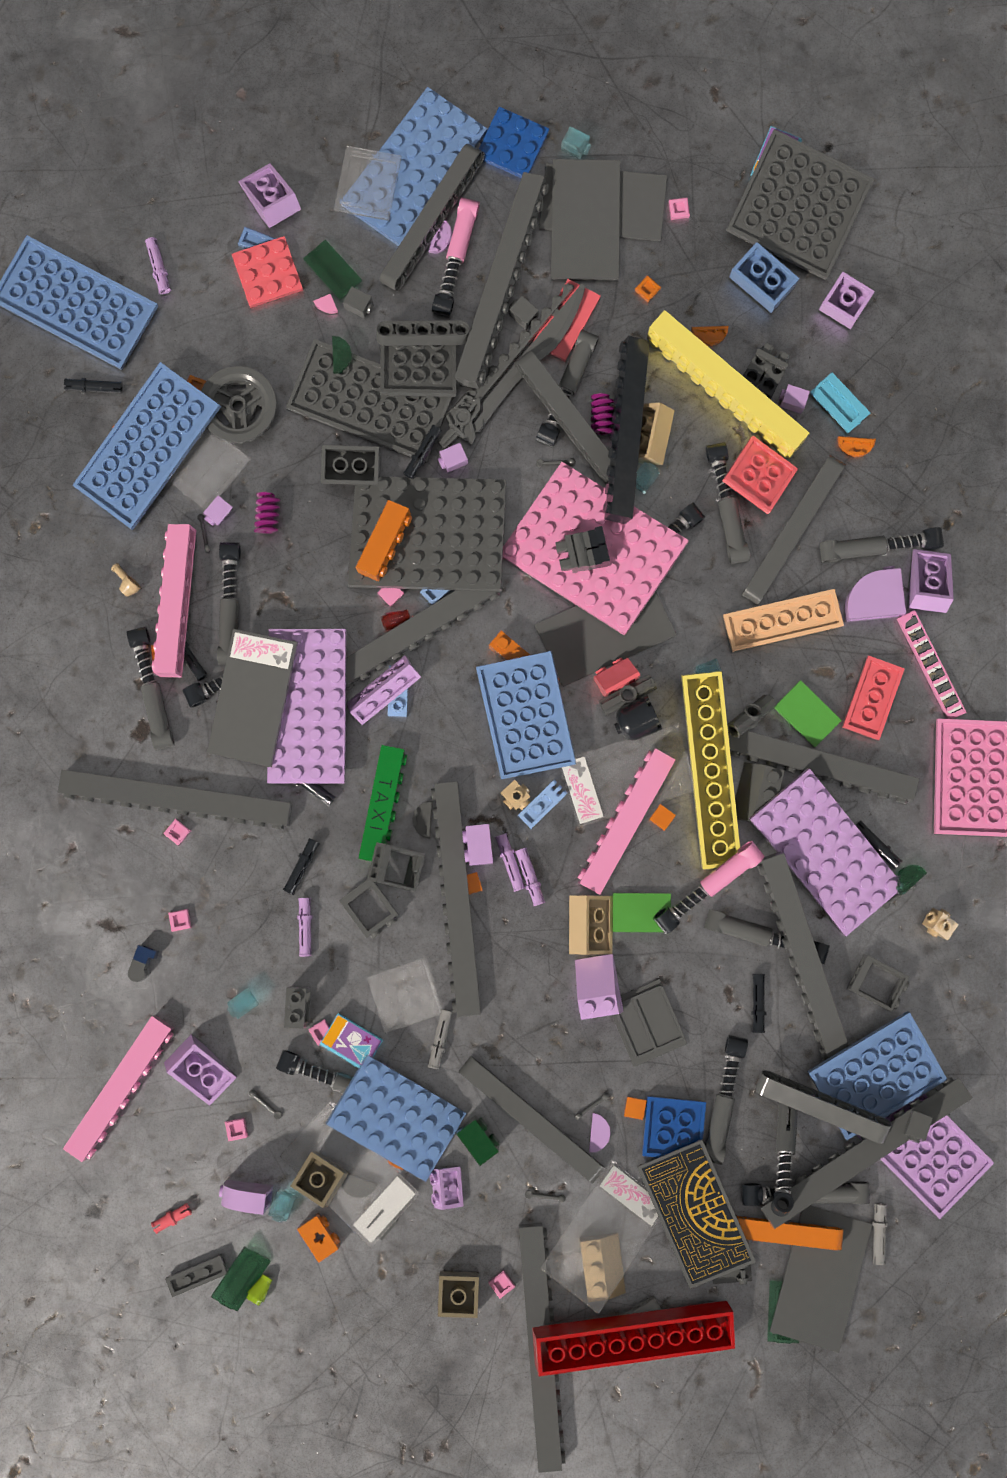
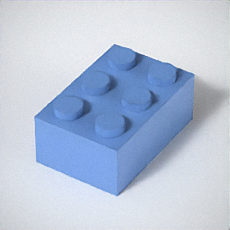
(764, 277)

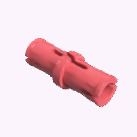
(171, 1218)

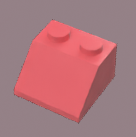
(616, 677)

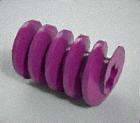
(601, 414)
(266, 513)

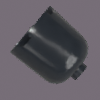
(637, 719)

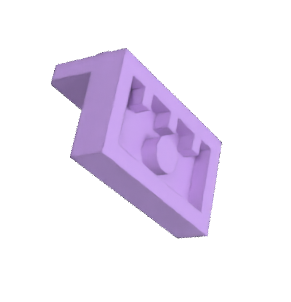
(446, 1188)

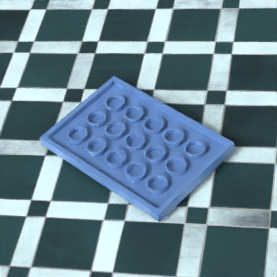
(526, 715)
(881, 1069)
(396, 1118)

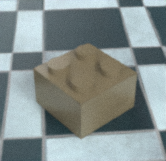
(319, 1179)
(458, 1294)

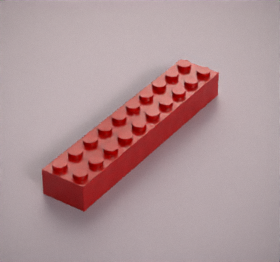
(633, 1338)

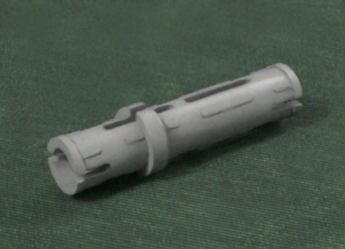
(434, 1062)
(879, 1241)

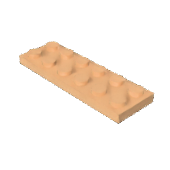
(783, 620)

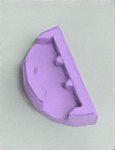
(441, 239)
(599, 1133)

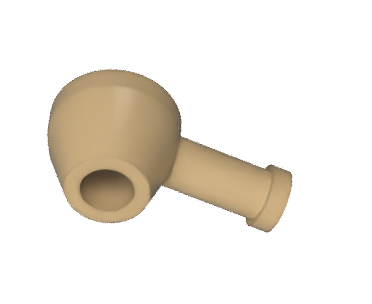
(128, 585)

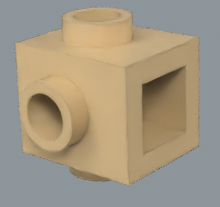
(515, 788)
(940, 923)

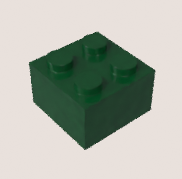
(478, 1140)

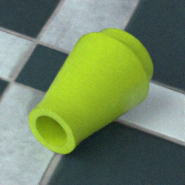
(259, 1290)

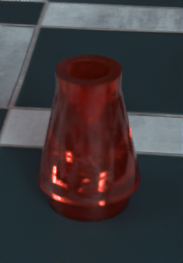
(393, 619)

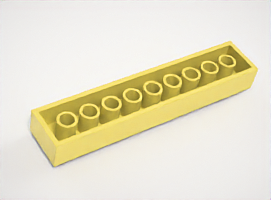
(726, 385)
(711, 767)

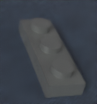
(196, 1275)

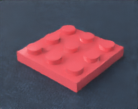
(267, 272)
(760, 474)

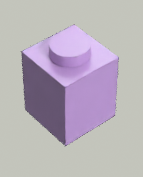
(794, 398)
(452, 458)
(217, 511)

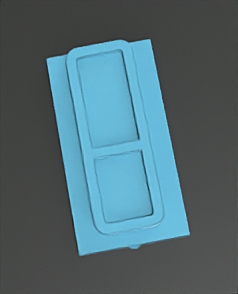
(840, 402)

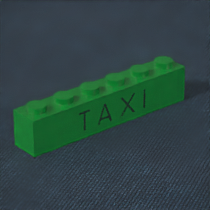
(382, 800)

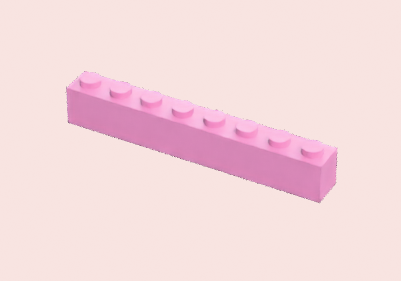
(174, 600)
(625, 823)
(118, 1088)

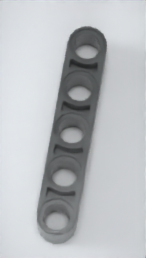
(413, 335)

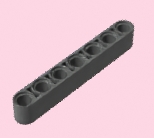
(823, 1106)

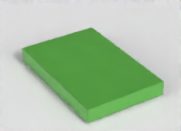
(807, 714)
(636, 911)

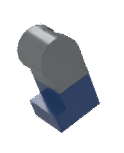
(138, 968)

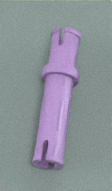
(159, 271)
(510, 862)
(530, 877)
(304, 927)

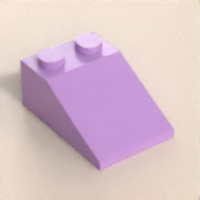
(270, 195)
(931, 581)
(597, 987)
(199, 1070)

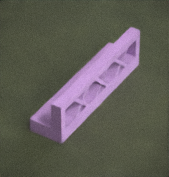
(383, 690)

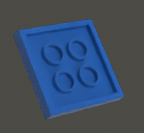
(513, 142)
(671, 1124)

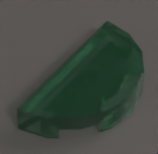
(341, 354)
(908, 877)

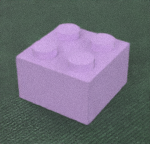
(846, 300)
(478, 844)

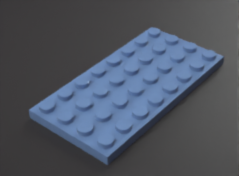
(428, 144)
(75, 302)
(146, 445)

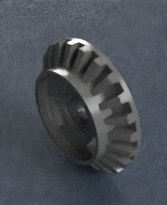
(257, 393)

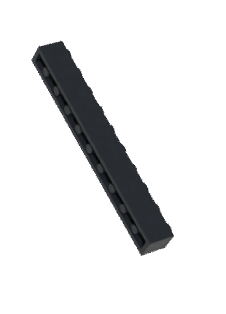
(626, 430)

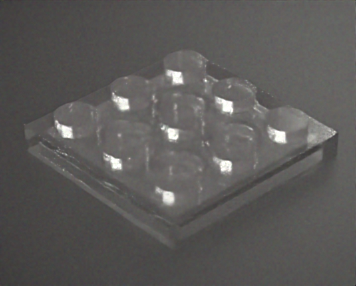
(403, 996)

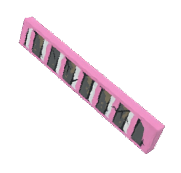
(931, 665)

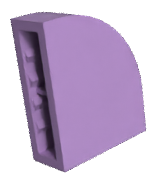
(876, 596)
(246, 1196)

